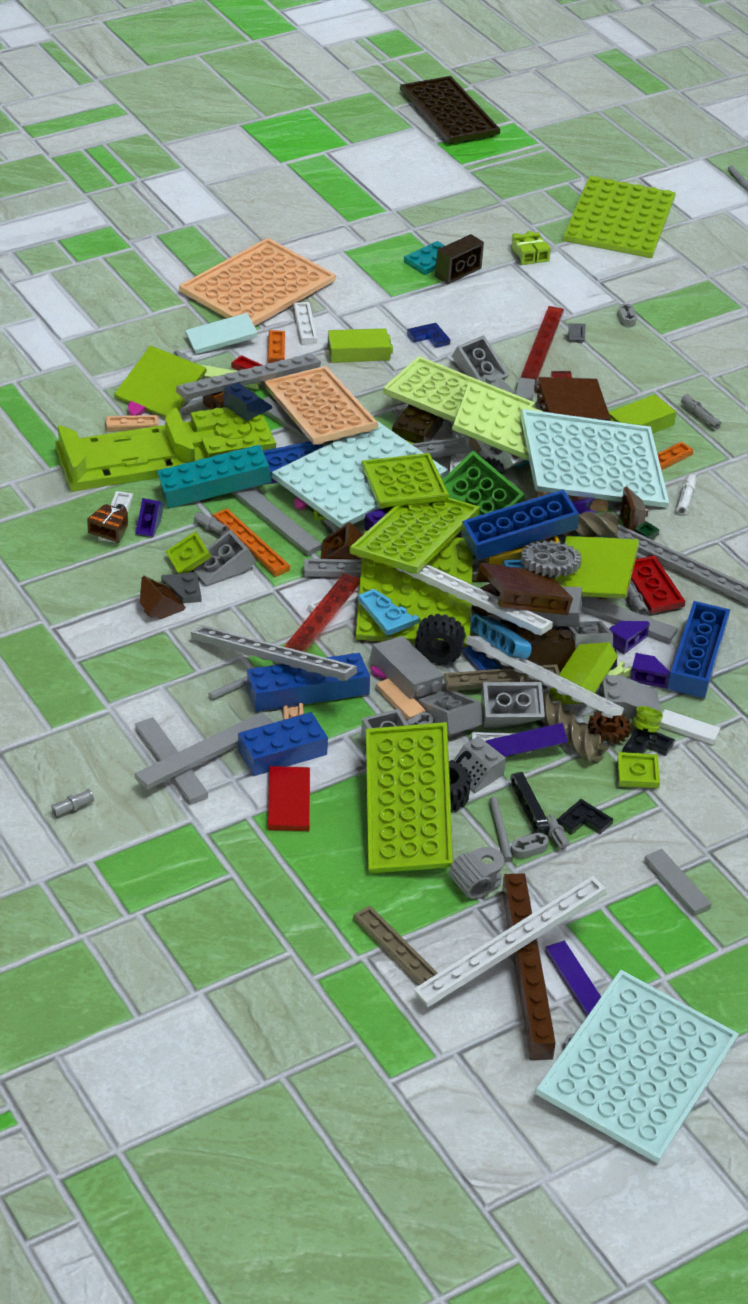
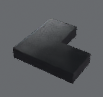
(643, 740)
(584, 814)

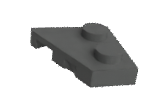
(184, 586)

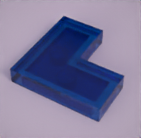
(430, 331)

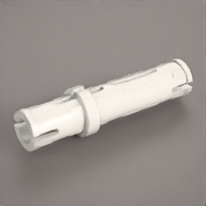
(688, 490)

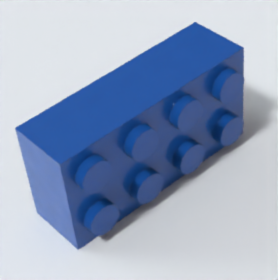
(282, 743)

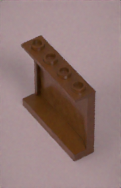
(571, 397)
(525, 589)

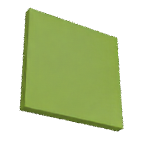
(155, 381)
(404, 480)
(604, 566)

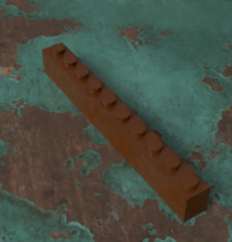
(529, 973)

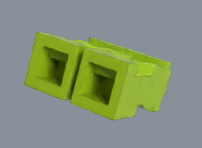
(530, 248)

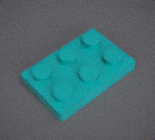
(425, 258)

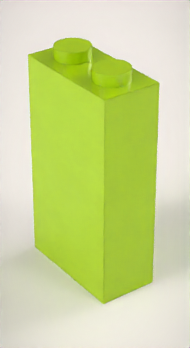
(359, 345)
(646, 412)
(586, 668)

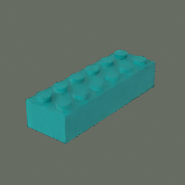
(214, 476)

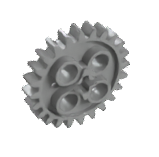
(551, 558)

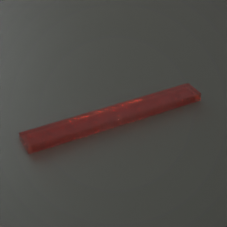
(542, 343)
(323, 613)

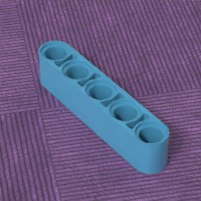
(500, 636)

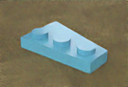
(386, 614)

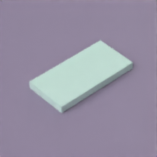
(221, 333)

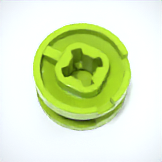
(647, 718)

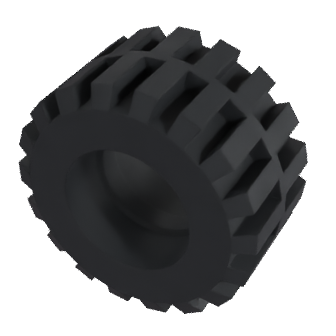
(443, 628)
(459, 785)

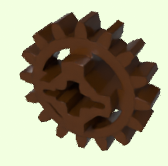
(609, 727)

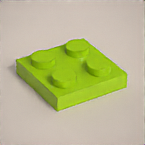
(188, 553)
(638, 770)

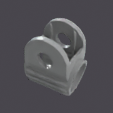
(470, 872)

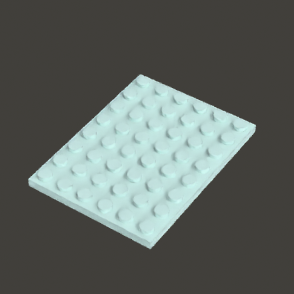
(593, 457)
(333, 475)
(637, 1065)

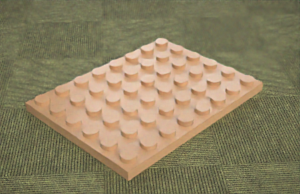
(257, 282)

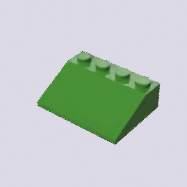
(481, 485)

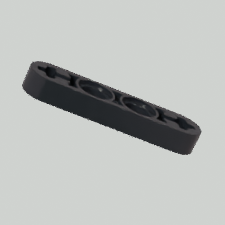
(529, 802)

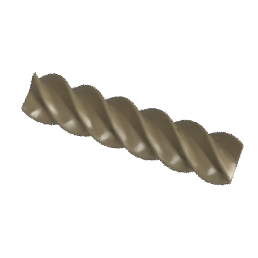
(592, 525)
(587, 745)

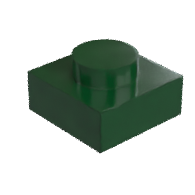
(647, 530)

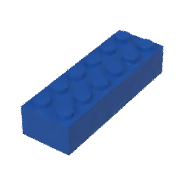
(520, 524)
(698, 649)
(287, 686)

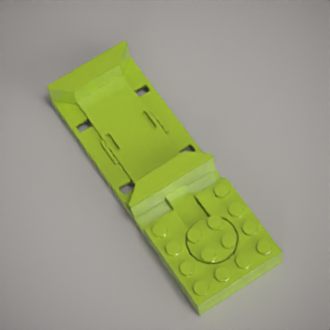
(141, 452)

